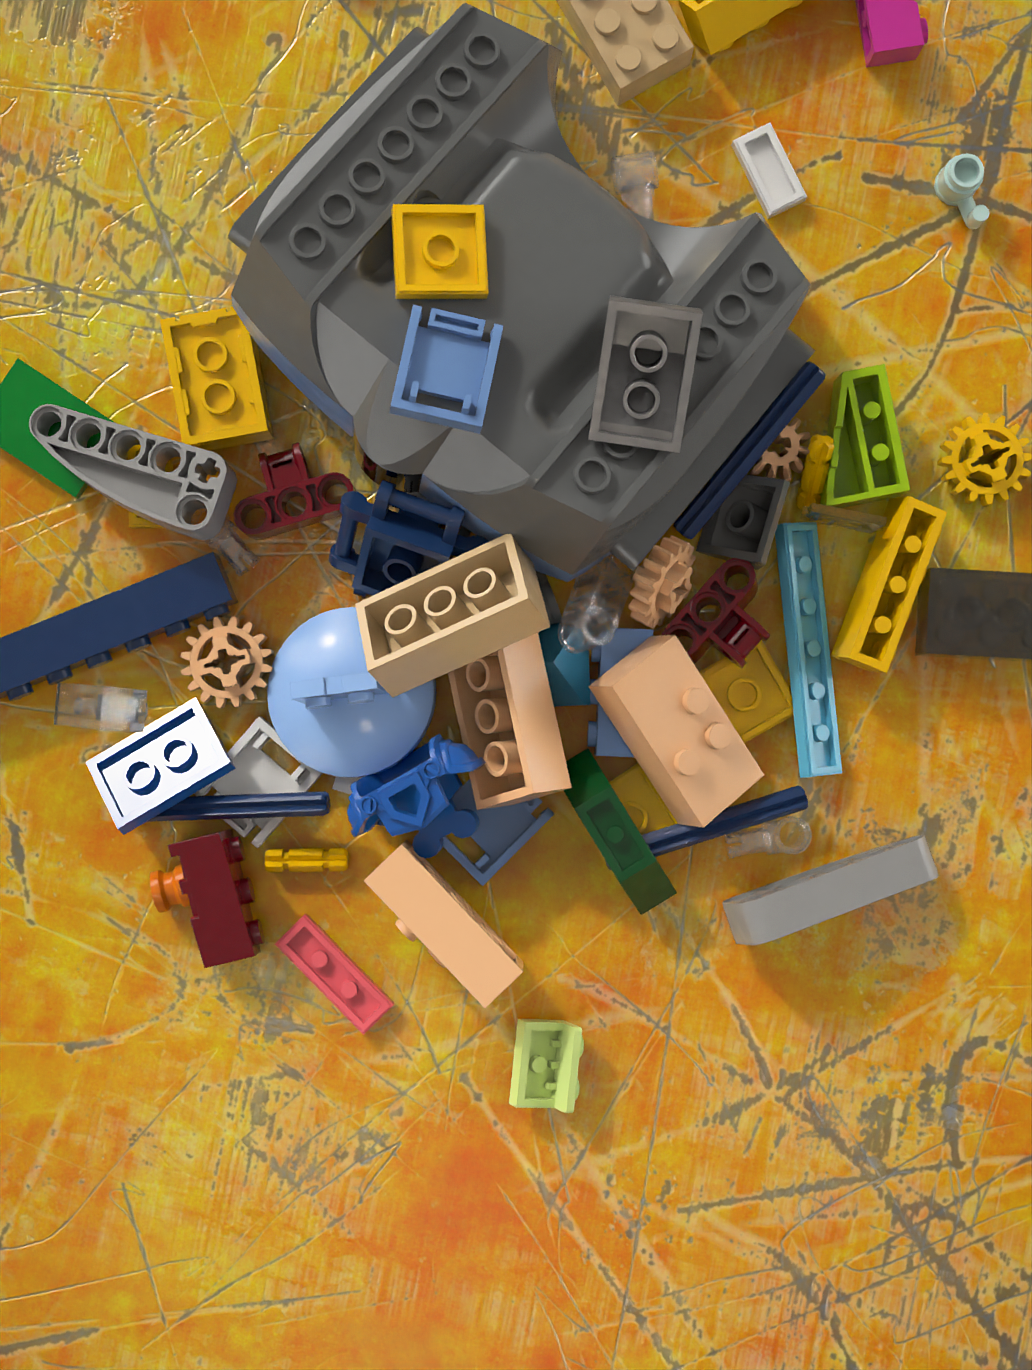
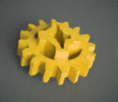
(979, 444)

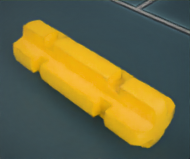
(815, 470)
(306, 860)

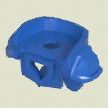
(418, 796)

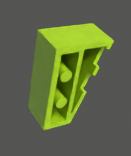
(867, 443)

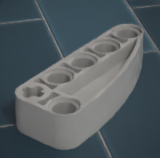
(140, 482)
(829, 891)

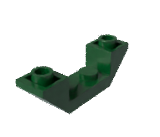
(616, 834)

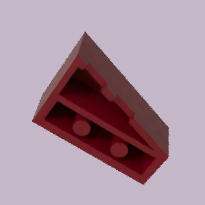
(219, 897)

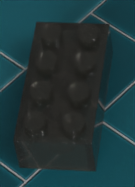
(975, 615)

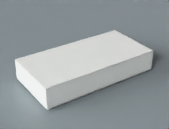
(769, 170)

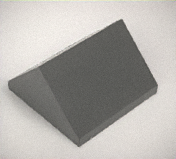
(745, 521)

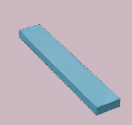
(808, 649)

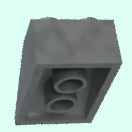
(645, 374)

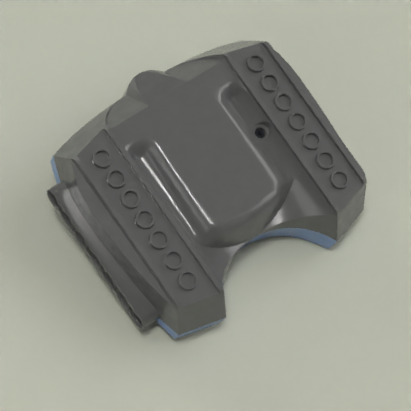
(477, 124)

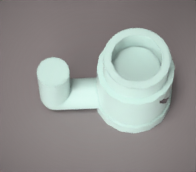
(957, 185)

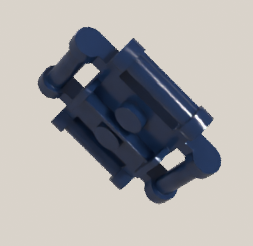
(393, 542)

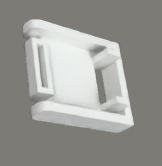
(259, 775)

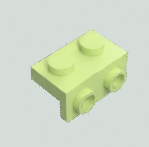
(546, 1064)

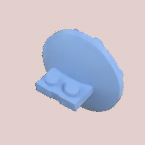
(334, 709)

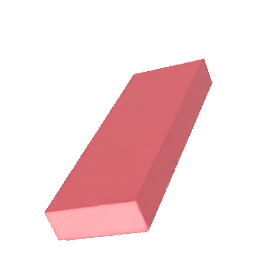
(334, 973)

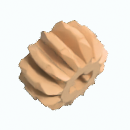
(789, 456)

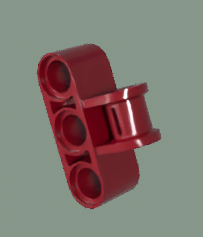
(285, 478)
(734, 630)

